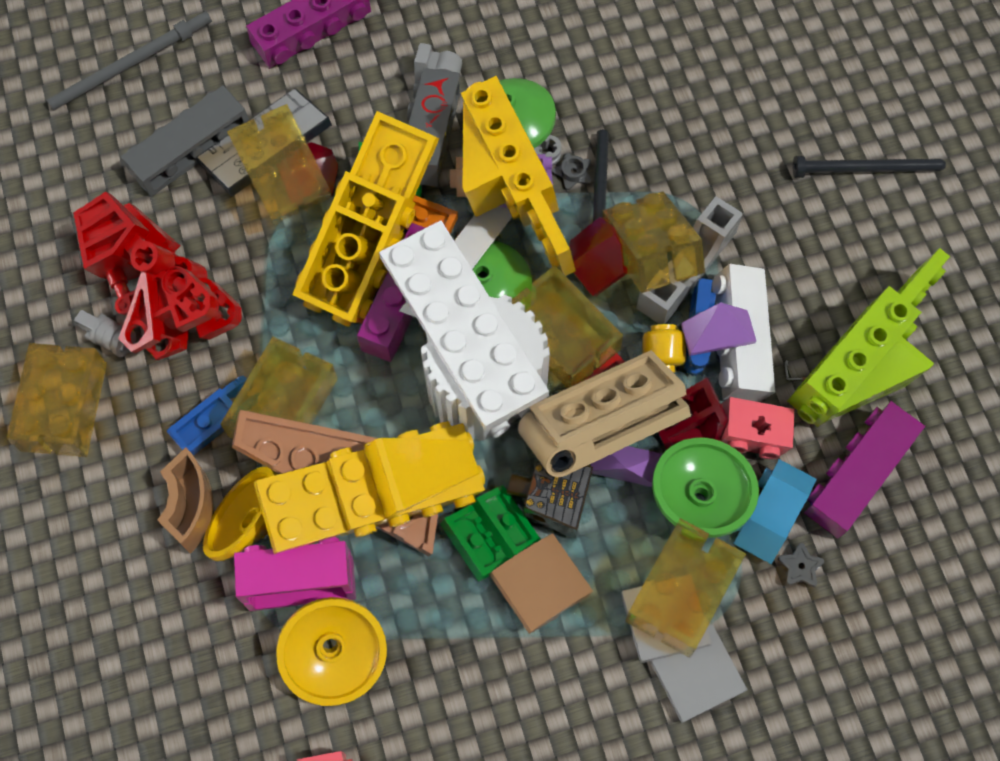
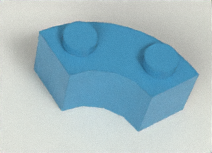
(776, 511)

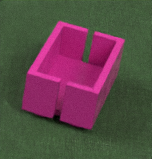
(294, 575)

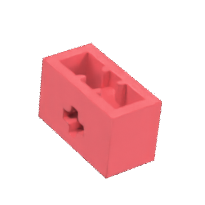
(758, 427)

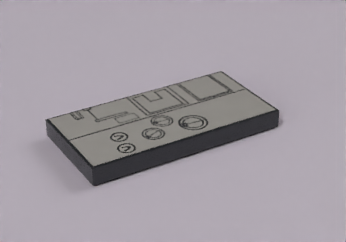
(222, 160)

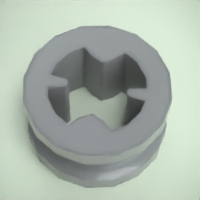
(554, 143)

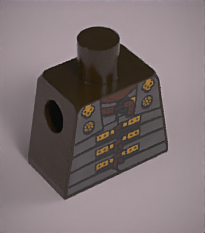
(553, 500)

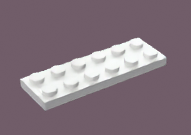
(464, 325)

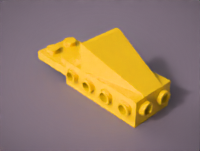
(505, 169)
(365, 218)
(371, 487)

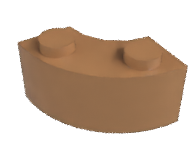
(188, 502)

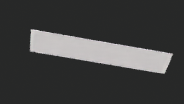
(477, 238)

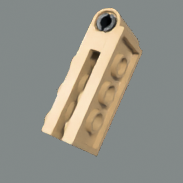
(604, 414)

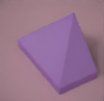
(718, 329)
(628, 465)

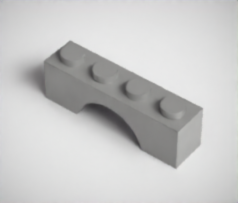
(716, 228)

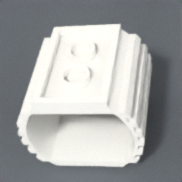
(444, 392)

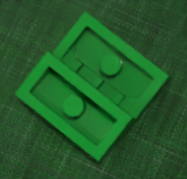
(489, 532)

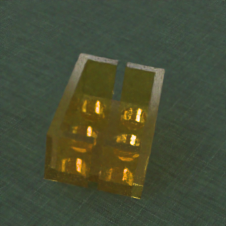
(279, 164)
(651, 231)
(574, 327)
(283, 387)
(57, 400)
(685, 588)

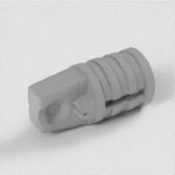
(103, 332)

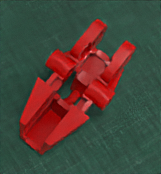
(125, 245)

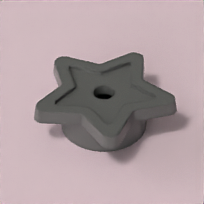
(573, 163)
(798, 575)

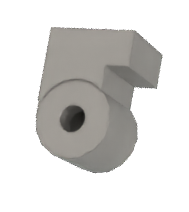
(434, 60)

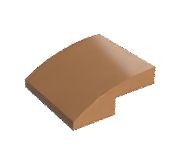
(541, 583)

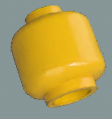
(667, 344)

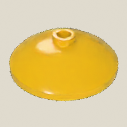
(237, 519)
(336, 673)

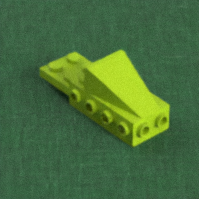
(872, 354)

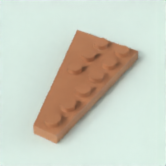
(294, 445)

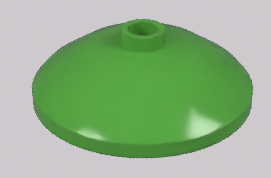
(532, 106)
(506, 270)
(713, 471)

